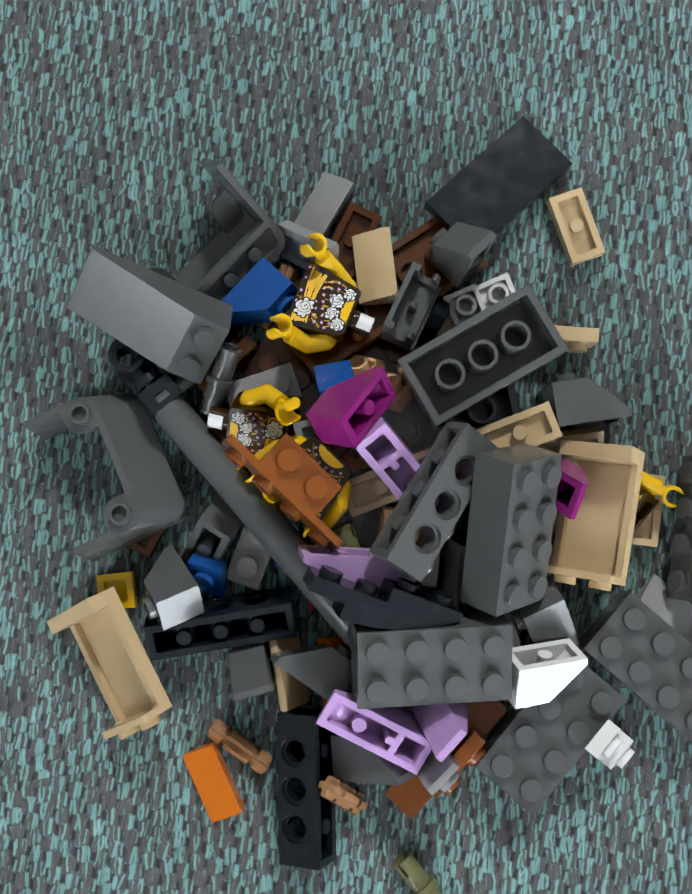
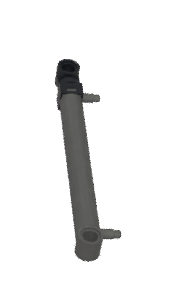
(166, 405)

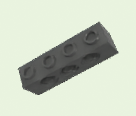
(416, 508)

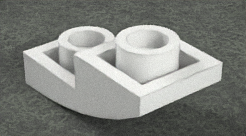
(476, 298)
(611, 746)

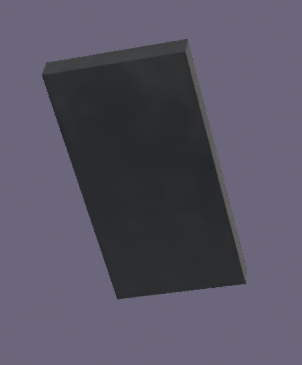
(500, 180)

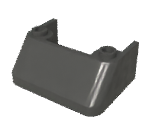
(238, 247)
(151, 490)

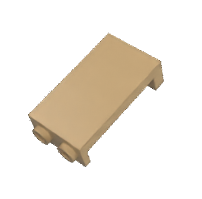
(601, 535)
(116, 662)

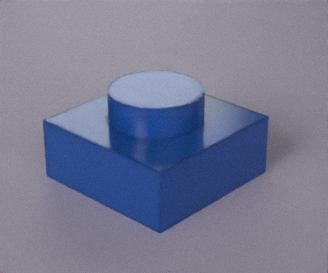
(209, 574)

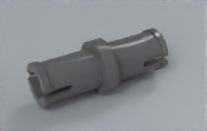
(221, 377)

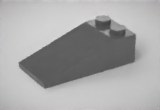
(152, 313)

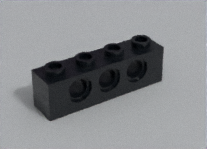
(226, 624)
(315, 844)

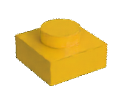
(124, 585)

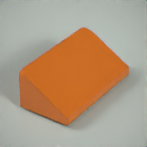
(213, 782)

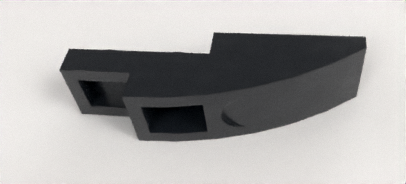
(395, 605)

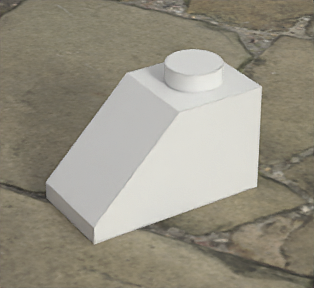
(544, 671)

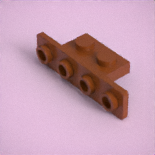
(294, 480)
(481, 718)

